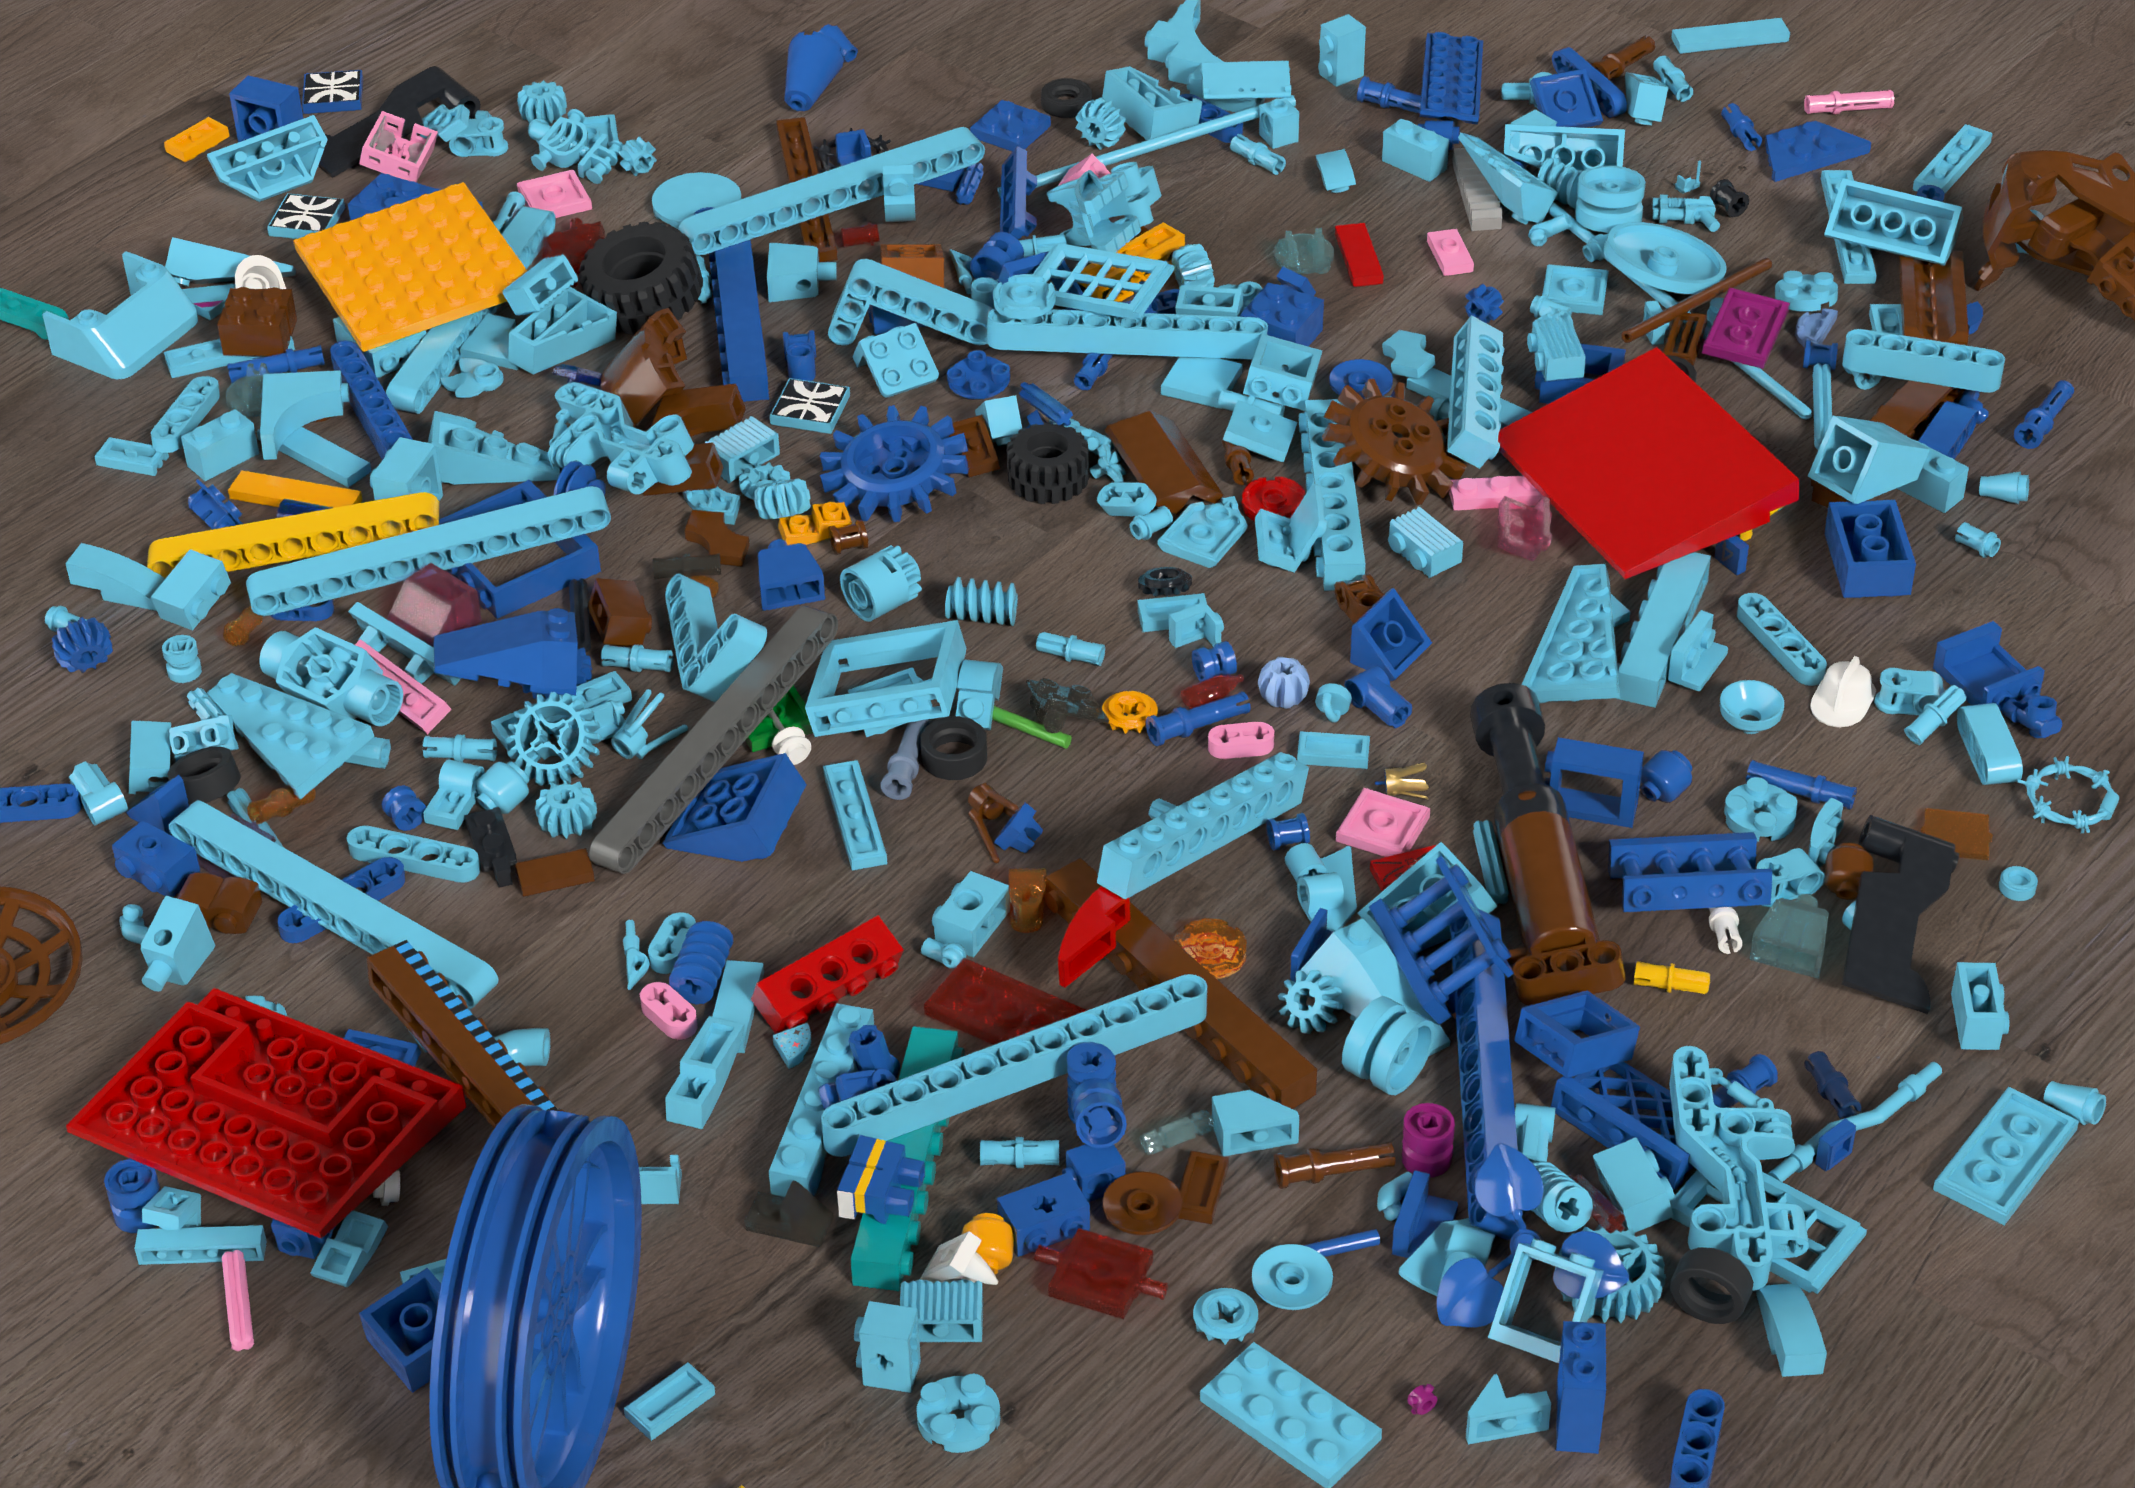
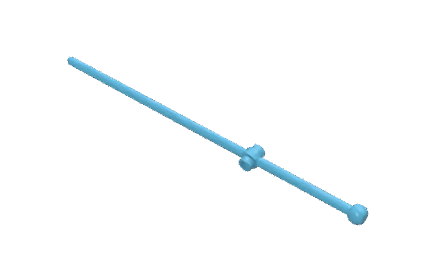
(1595, 250)

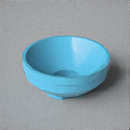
(1753, 699)

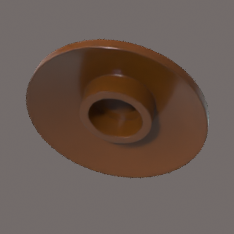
(1142, 1203)

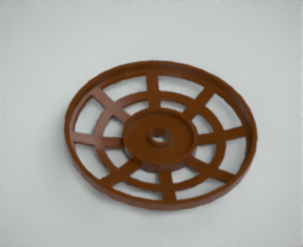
(12, 900)

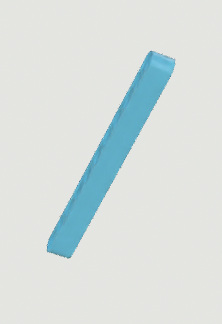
(827, 191)
(441, 346)
(442, 545)
(326, 897)
(1012, 1064)

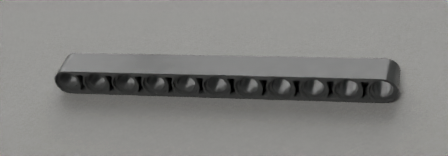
(713, 740)

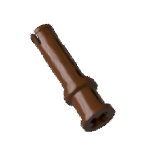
(1615, 63)
(1315, 1165)

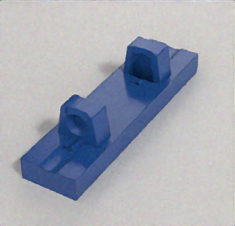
(1015, 186)

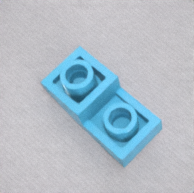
(1336, 170)
(1825, 830)

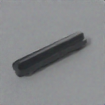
(579, 605)

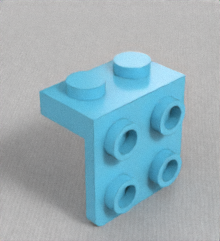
(897, 360)
(1289, 541)

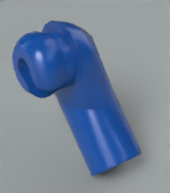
(1970, 399)

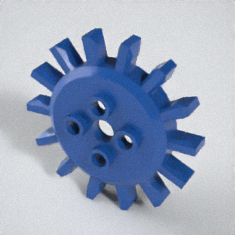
(912, 446)

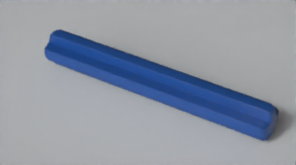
(1045, 404)

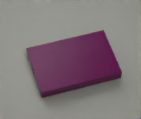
(1746, 328)

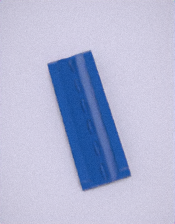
(1451, 77)

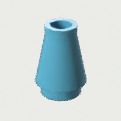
(2006, 487)
(2076, 1101)

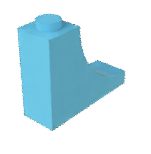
(296, 400)

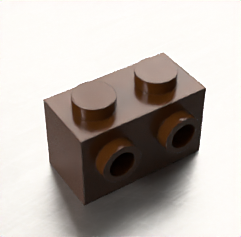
(619, 612)

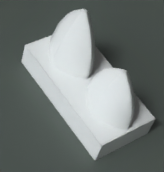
(959, 1260)

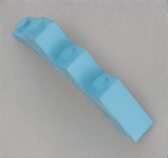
(1183, 53)

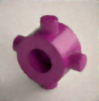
(1422, 1399)

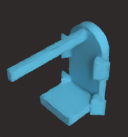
(1685, 185)

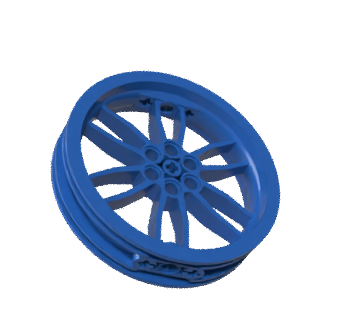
(536, 1303)

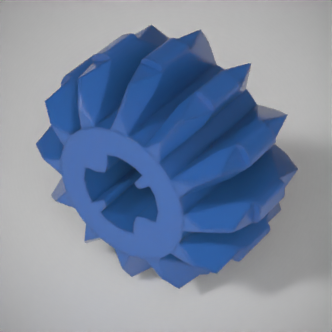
(82, 644)

